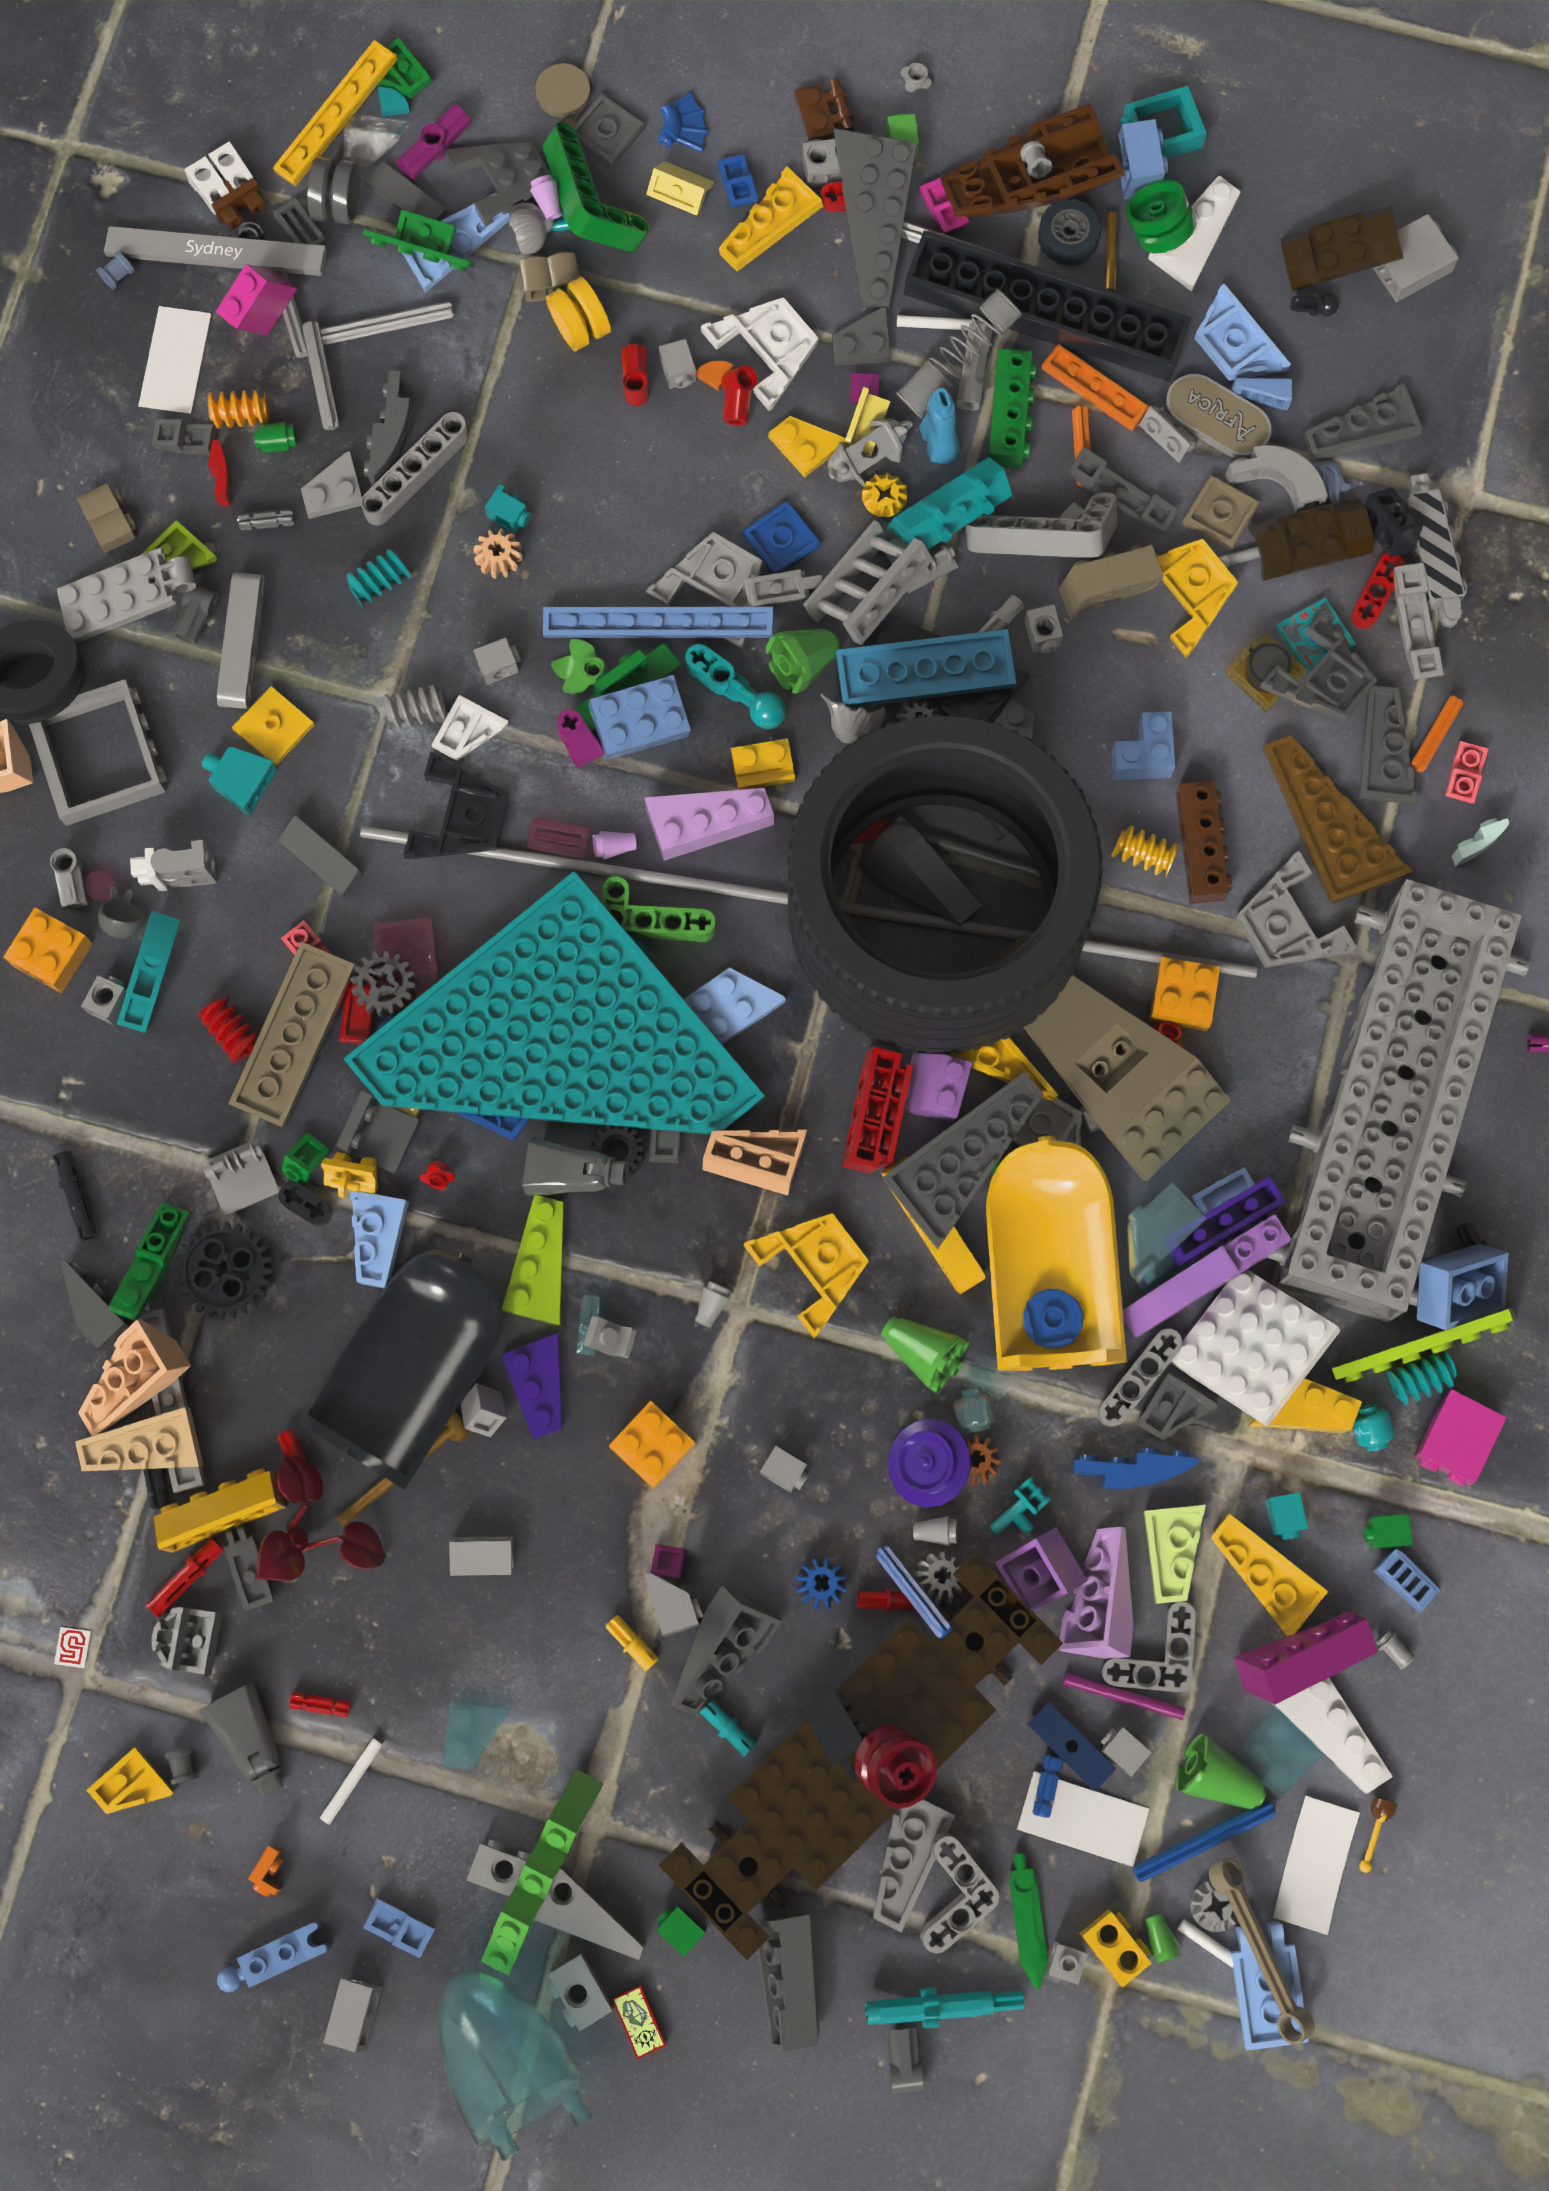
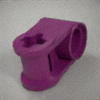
(580, 742)

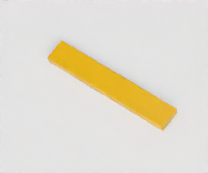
(335, 113)

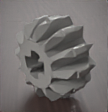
(945, 1568)

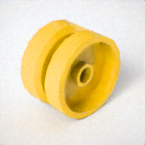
(578, 313)

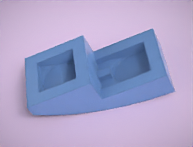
(398, 1927)

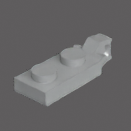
(780, 588)

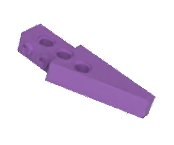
(1206, 1275)

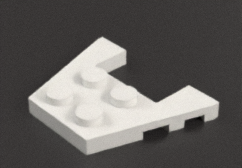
(776, 336)

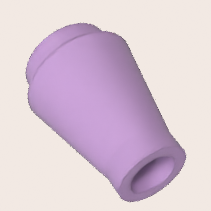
(546, 195)
(612, 844)

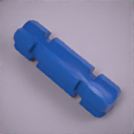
(1047, 1786)

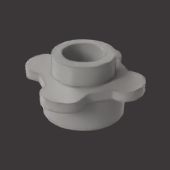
(915, 70)

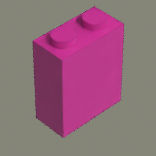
(256, 300)
(1459, 1438)

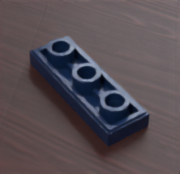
(1085, 1760)

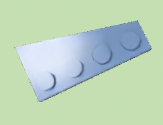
(468, 237)

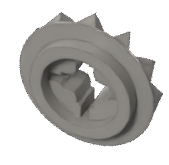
(1209, 1919)

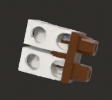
(232, 193)

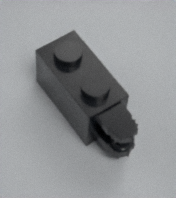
(835, 1729)

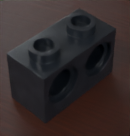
(1393, 522)

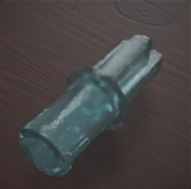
(589, 1308)

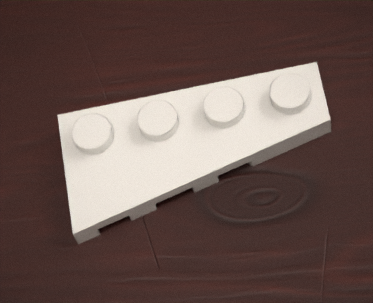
(1211, 215)
(1336, 1733)

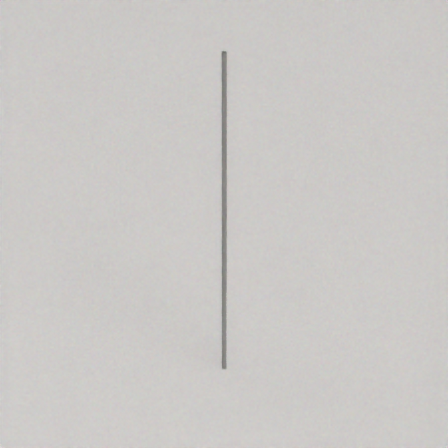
(782, 897)

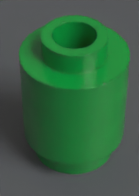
(275, 437)

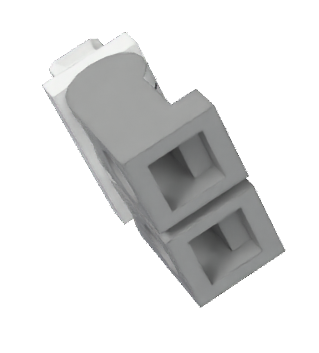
(176, 868)

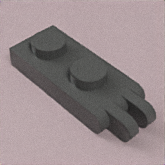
(242, 1559)

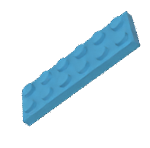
(925, 668)

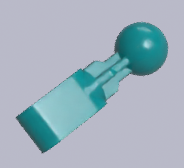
(765, 709)

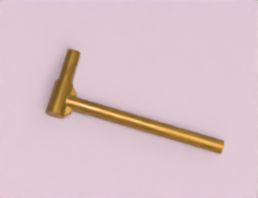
(453, 1430)

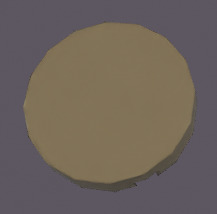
(562, 90)

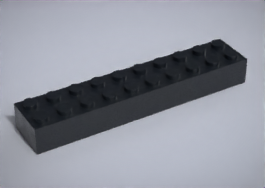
(1050, 305)

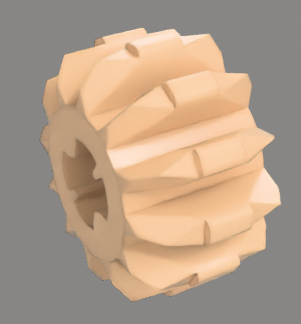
(490, 546)

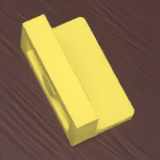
(679, 187)
(868, 409)

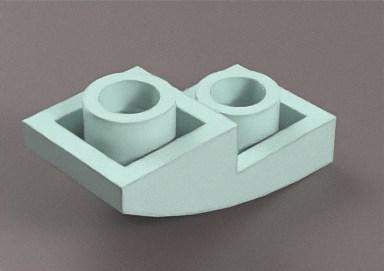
(1484, 838)

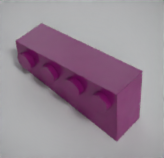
(1305, 1657)

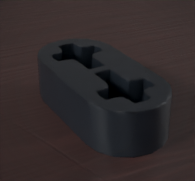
(301, 1209)

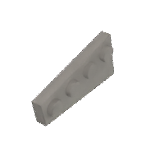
(908, 1860)

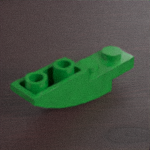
(151, 1262)

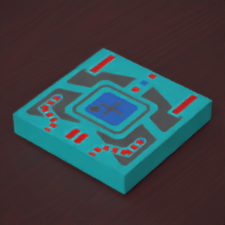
(1301, 646)

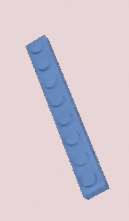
(658, 622)

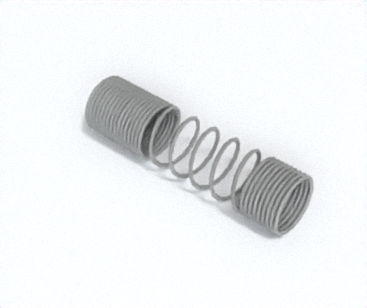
(929, 378)

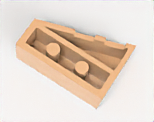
(756, 1157)

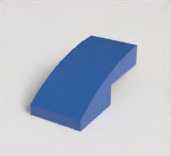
(737, 181)

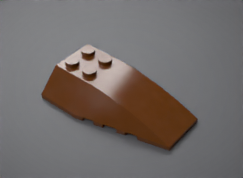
(1002, 181)

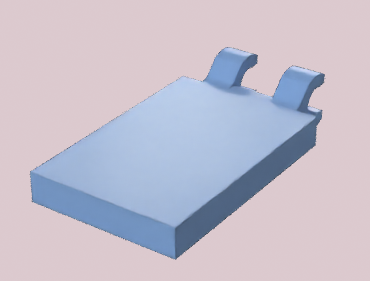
(1255, 2001)

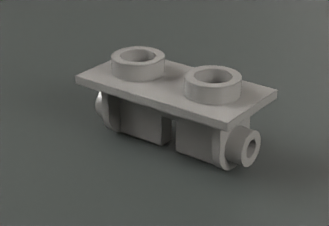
(1162, 430)

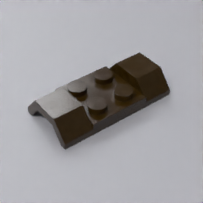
(1341, 247)
(1313, 538)

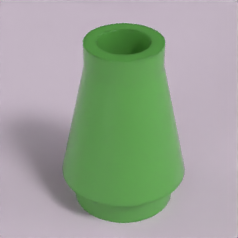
(1162, 1940)

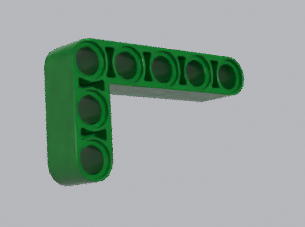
(580, 199)

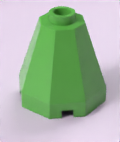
(801, 656)

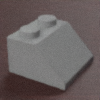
(672, 1606)

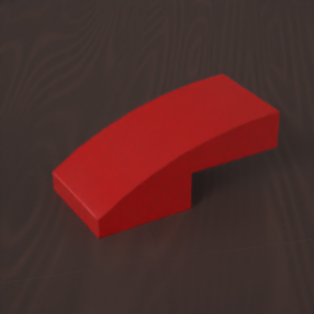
(220, 469)

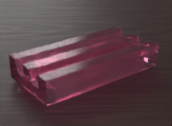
(554, 848)

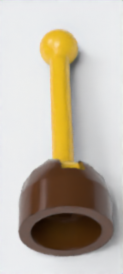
(1383, 1811)

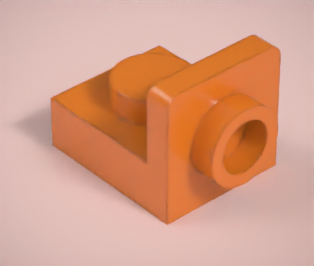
(267, 1865)

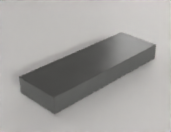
(402, 192)

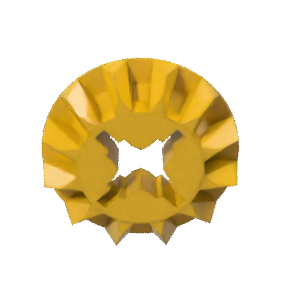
(885, 507)

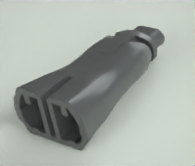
(566, 1169)
(244, 1732)

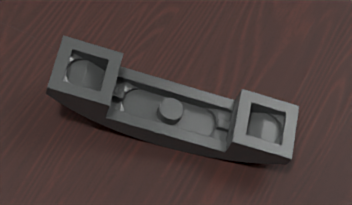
(1131, 501)

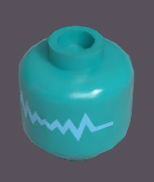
(1373, 1428)

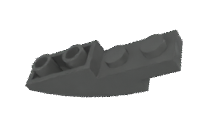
(391, 434)

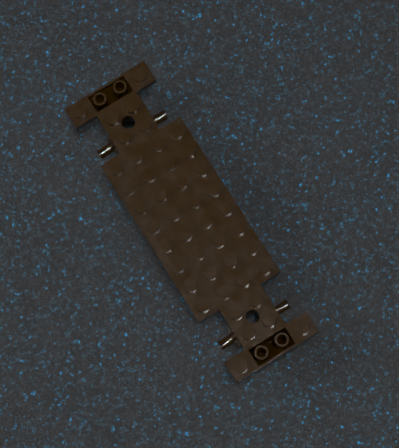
(810, 1811)

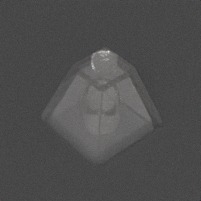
(371, 136)

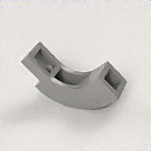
(1287, 469)

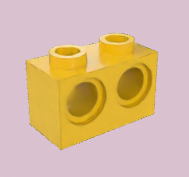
(1110, 1952)

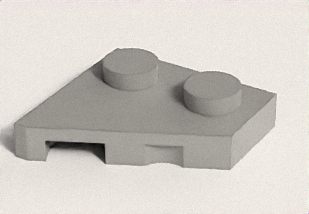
(333, 489)

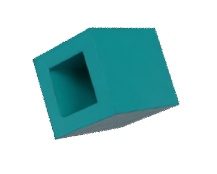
(1286, 1515)

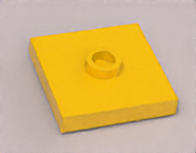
(273, 726)

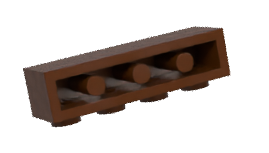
(1202, 842)

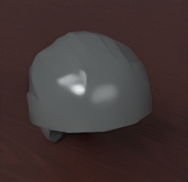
(118, 916)

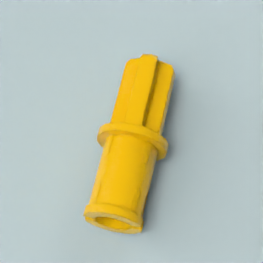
(632, 1642)

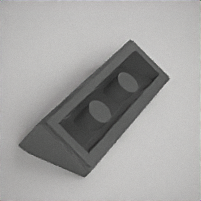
(319, 856)

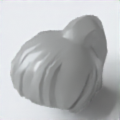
(529, 226)
(855, 721)

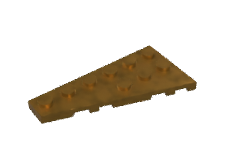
(1335, 833)

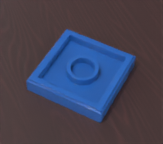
(781, 538)

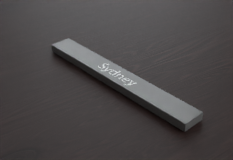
(215, 250)

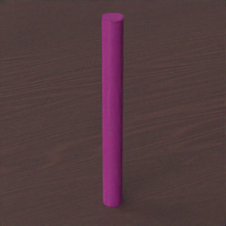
(1124, 1696)

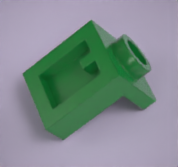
(304, 1159)

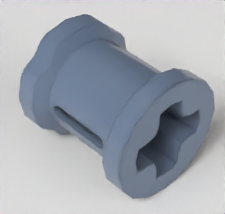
(115, 270)

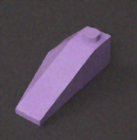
(1102, 1610)

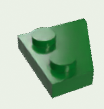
(406, 74)

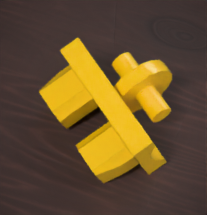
(350, 1176)

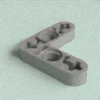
(1170, 1660)
(970, 1890)

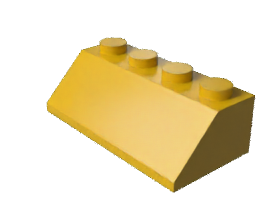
(217, 1512)

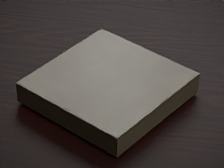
(1221, 512)

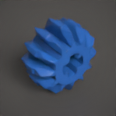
(832, 1583)

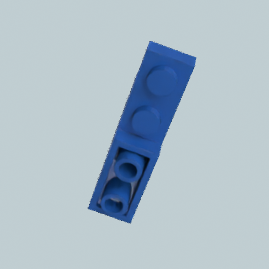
(1146, 1470)

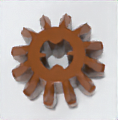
(987, 1459)

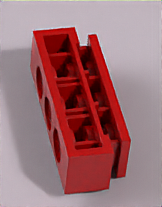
(869, 1113)

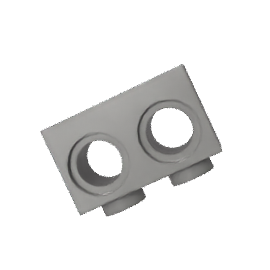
(820, 173)

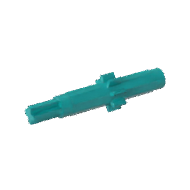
(932, 2007)

